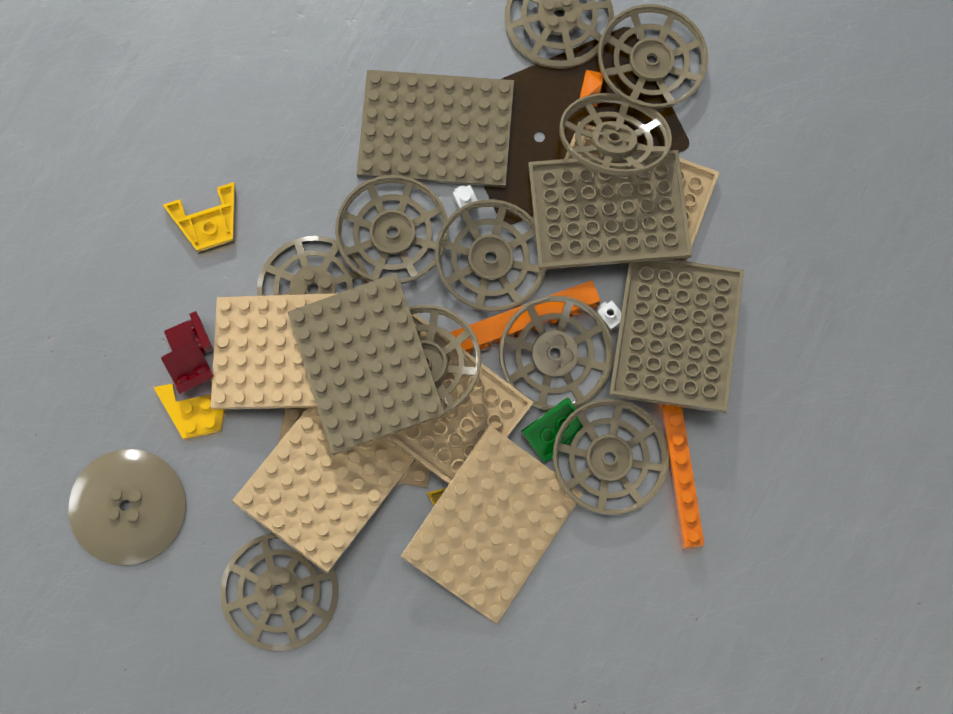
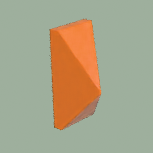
(591, 84)

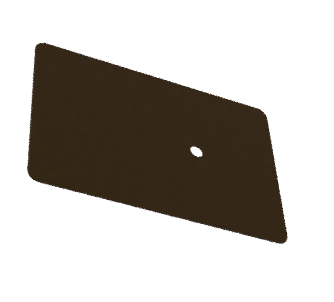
(539, 103)

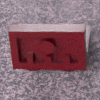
(188, 331)
(187, 366)

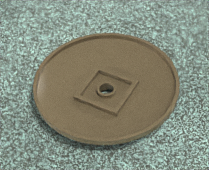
(148, 524)

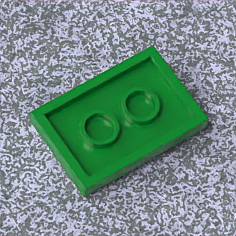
(543, 431)

